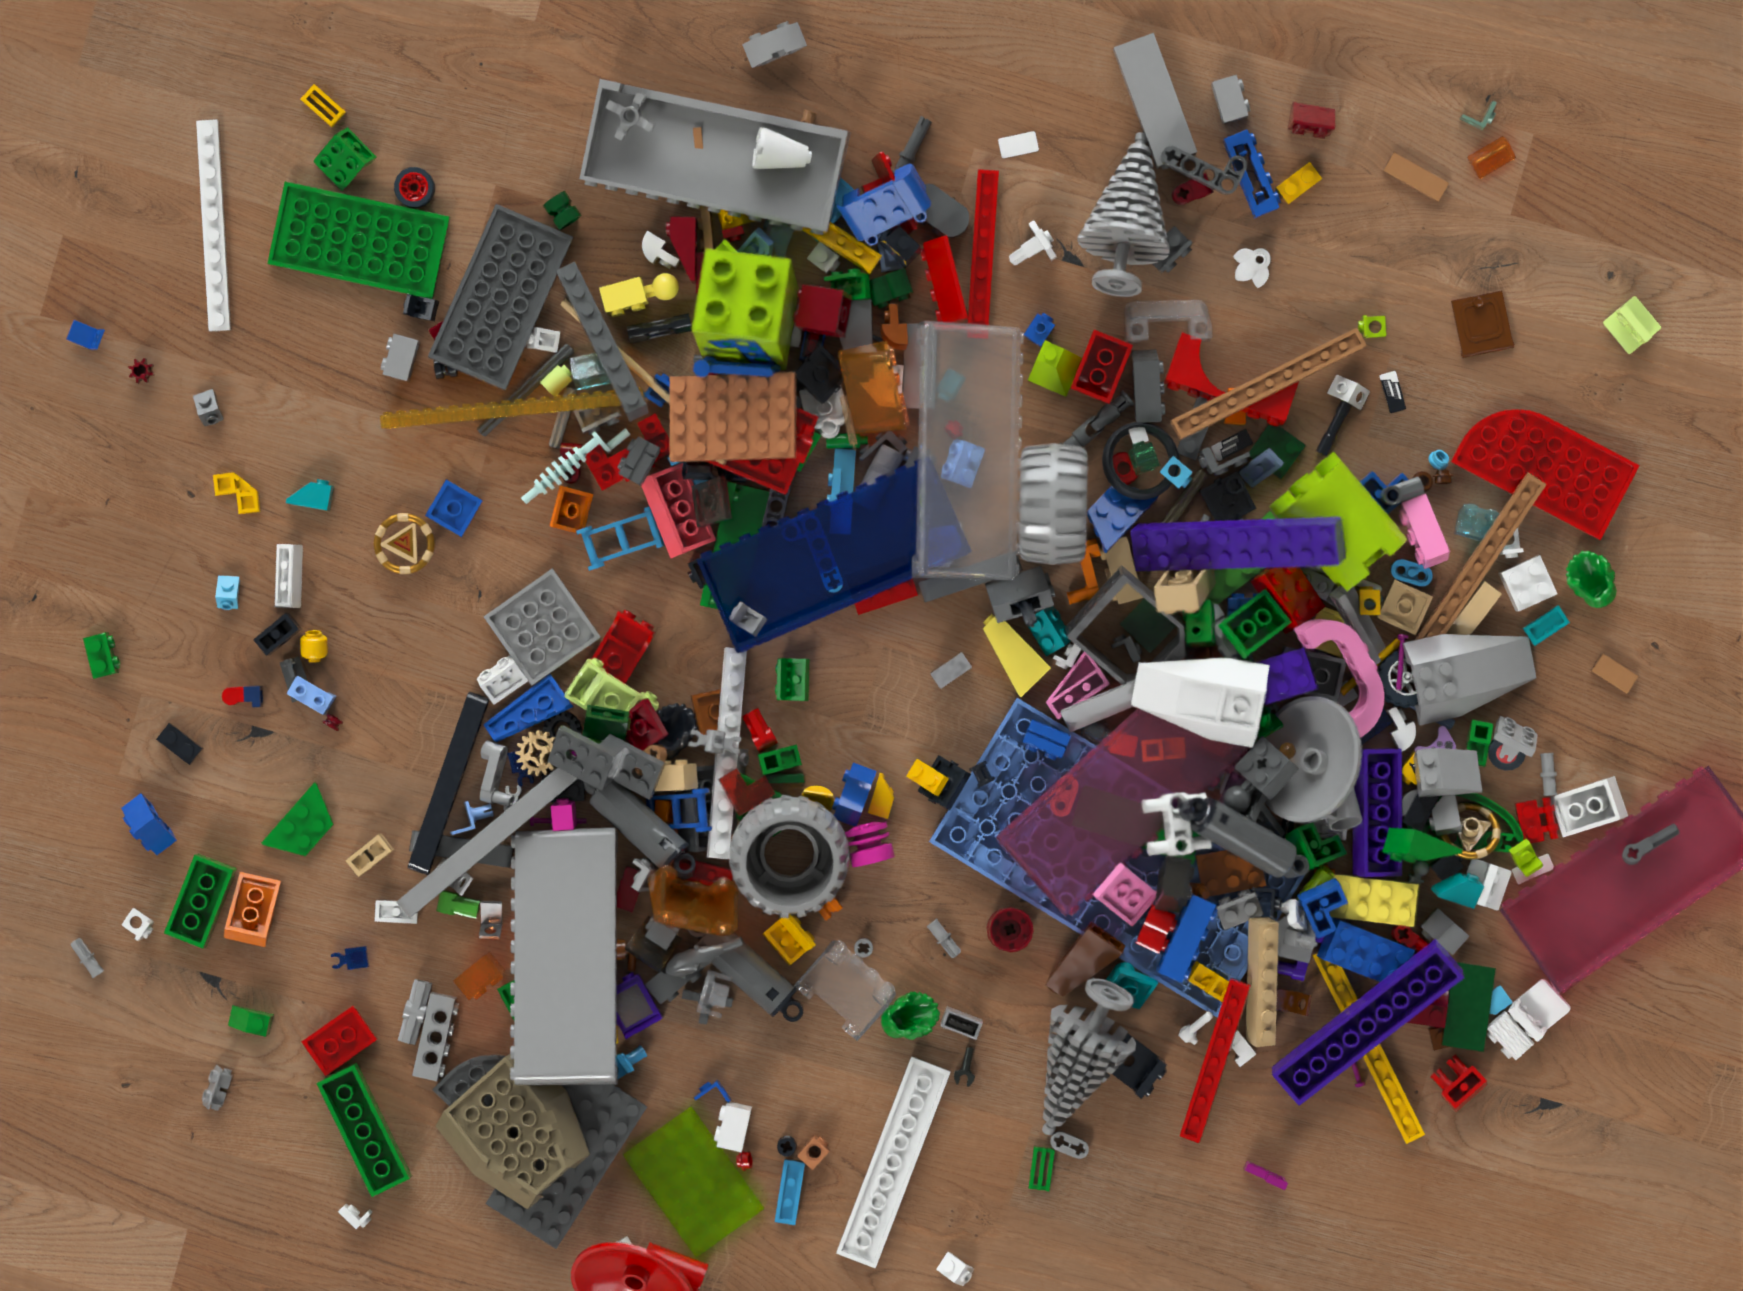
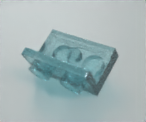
(1474, 521)

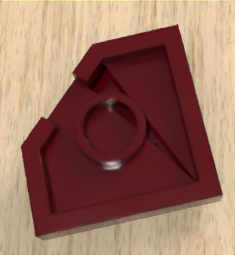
(645, 726)

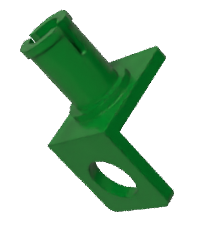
(1268, 723)

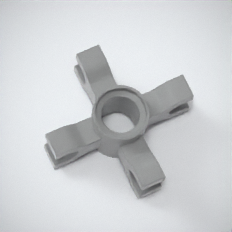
(639, 120)
(714, 741)

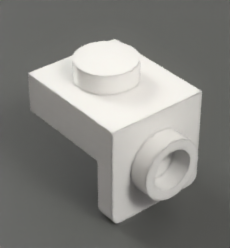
(955, 1269)

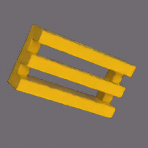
(336, 117)

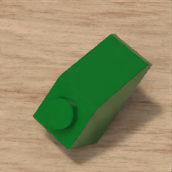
(250, 1020)

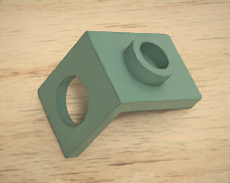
(1488, 117)

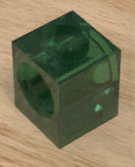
(1143, 457)

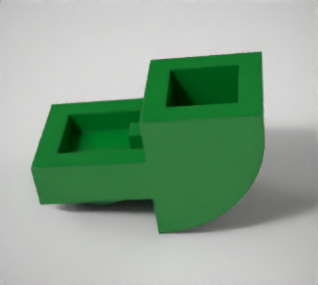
(1479, 739)
(779, 759)

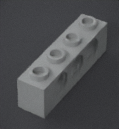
(422, 1066)

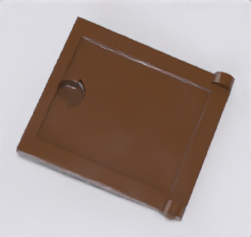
(1482, 328)

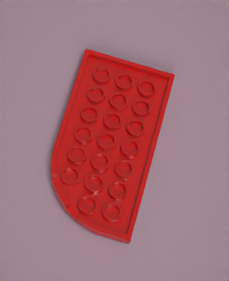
(1579, 474)

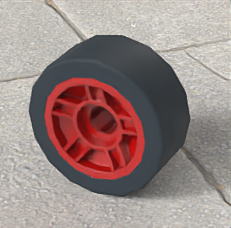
(413, 176)

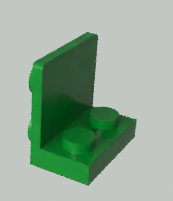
(344, 158)

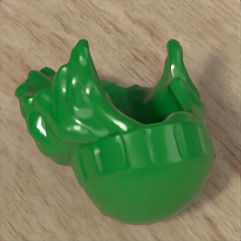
(1592, 579)
(910, 1016)

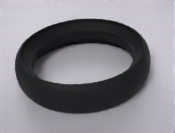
(1117, 483)

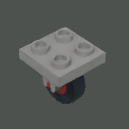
(1511, 744)

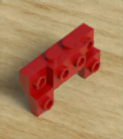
(606, 469)

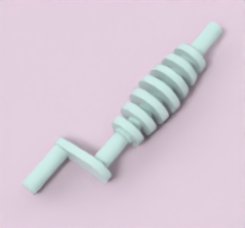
(580, 453)

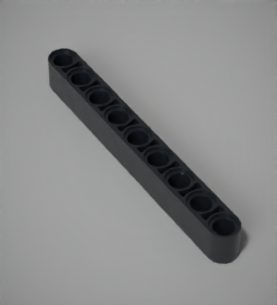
(448, 783)

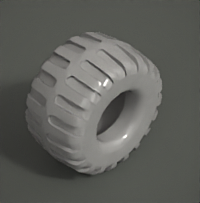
(1053, 504)
(797, 892)

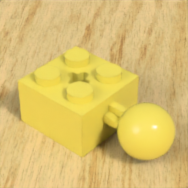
(634, 295)

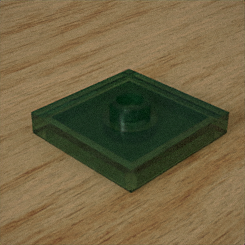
(1147, 625)

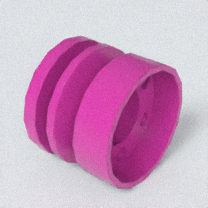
(869, 844)

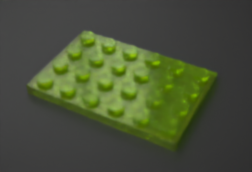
(693, 1181)

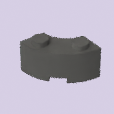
(665, 986)

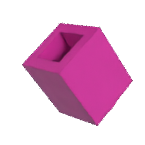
(563, 814)

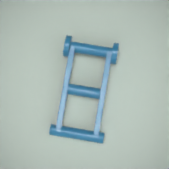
(587, 531)

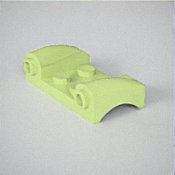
(601, 689)

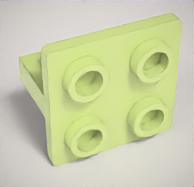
(1632, 325)

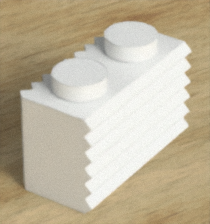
(1509, 1035)

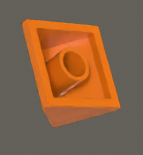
(571, 509)

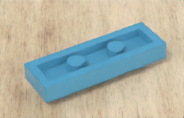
(789, 1192)

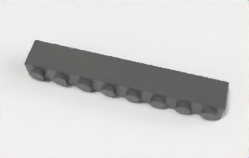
(602, 341)

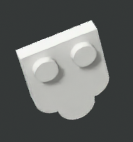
(829, 413)

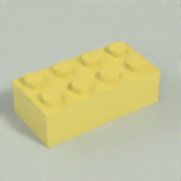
(1378, 900)

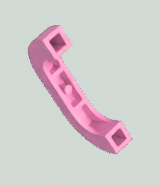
(1362, 667)

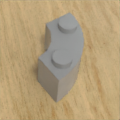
(774, 44)

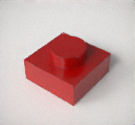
(733, 234)

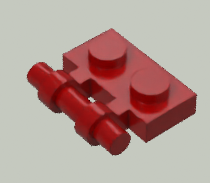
(1530, 822)

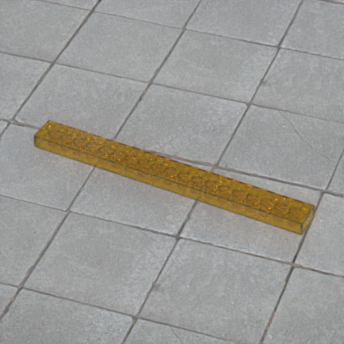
(504, 409)

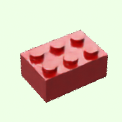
(1291, 592)

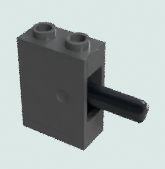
(1021, 597)

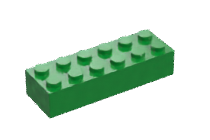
(364, 1129)

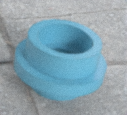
(1439, 459)

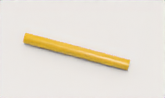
(1382, 655)

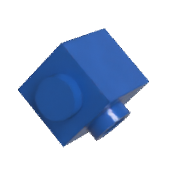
(1039, 329)

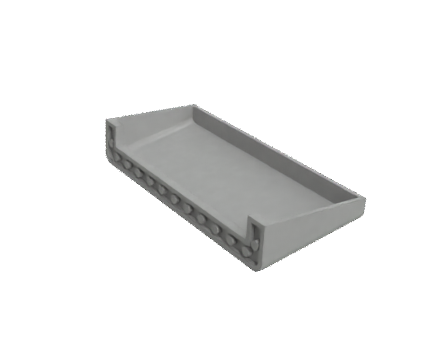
(721, 172)
(564, 957)

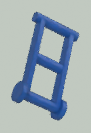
(711, 365)
(676, 809)

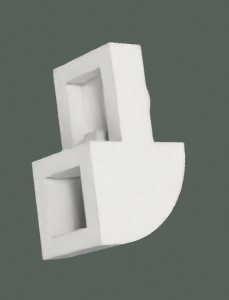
(653, 249)
(1404, 733)

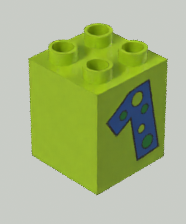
(745, 308)

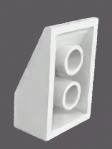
(1589, 806)

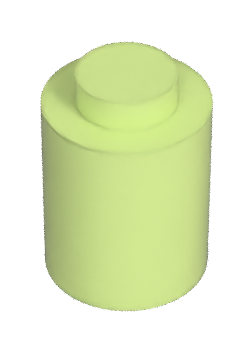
(557, 379)

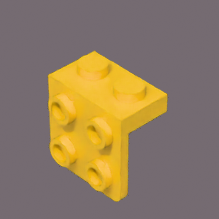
(789, 938)

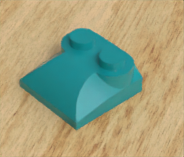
(1135, 983)

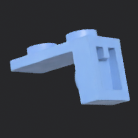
(311, 695)

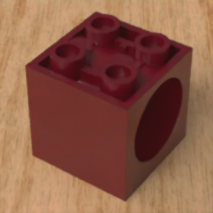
(823, 311)

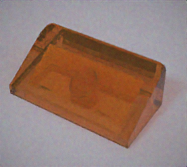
(1491, 157)

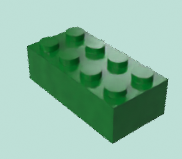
(200, 901)

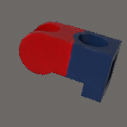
(235, 695)

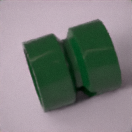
(561, 209)

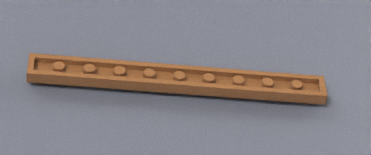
(1268, 383)
(1483, 557)

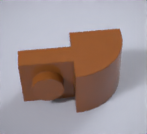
(893, 332)

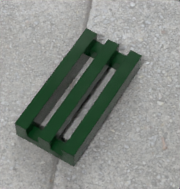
(785, 778)

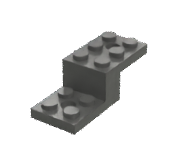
(606, 762)

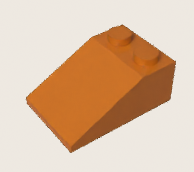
(252, 909)

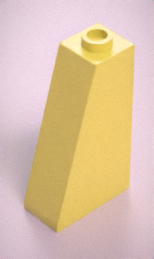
(1016, 656)

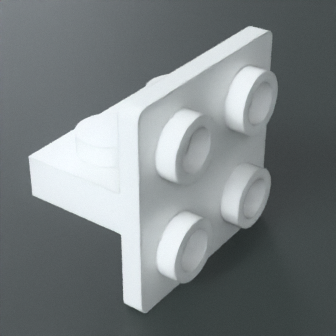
(1493, 878)

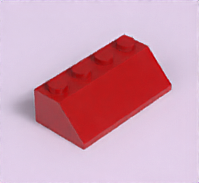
(944, 280)

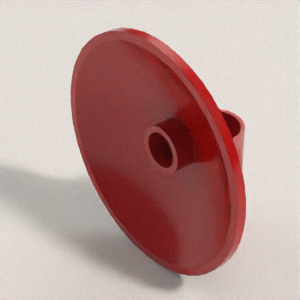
(635, 1268)

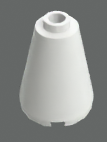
(778, 151)

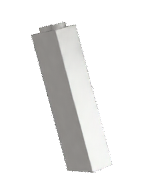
(1154, 98)

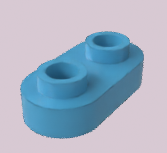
(1411, 572)

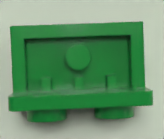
(854, 283)
(792, 679)

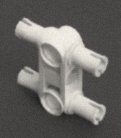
(1174, 826)

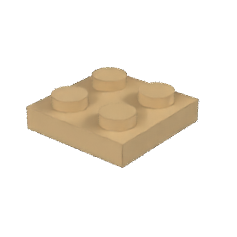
(1404, 607)

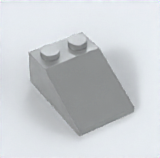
(1446, 772)

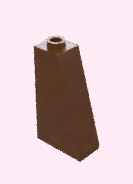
(1085, 958)

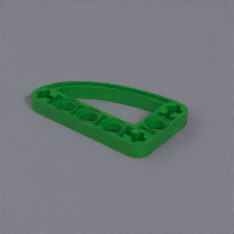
(1508, 818)

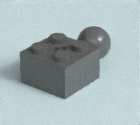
(1264, 769)

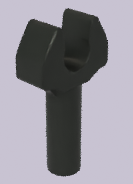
(965, 1070)

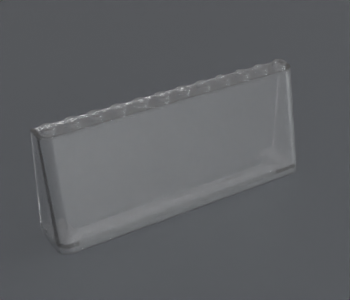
(968, 451)

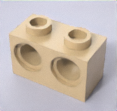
(369, 855)

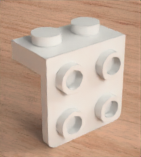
(1538, 1009)

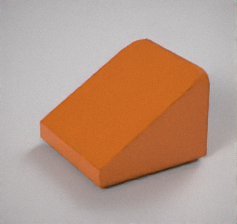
(663, 809)

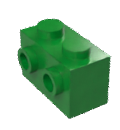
(1200, 626)

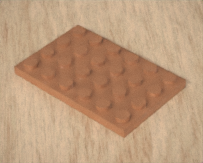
(732, 417)

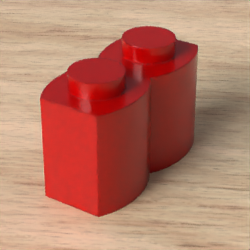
(1155, 930)

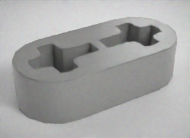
(1071, 1140)

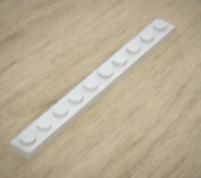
(213, 225)
(729, 722)

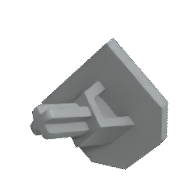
(1293, 943)

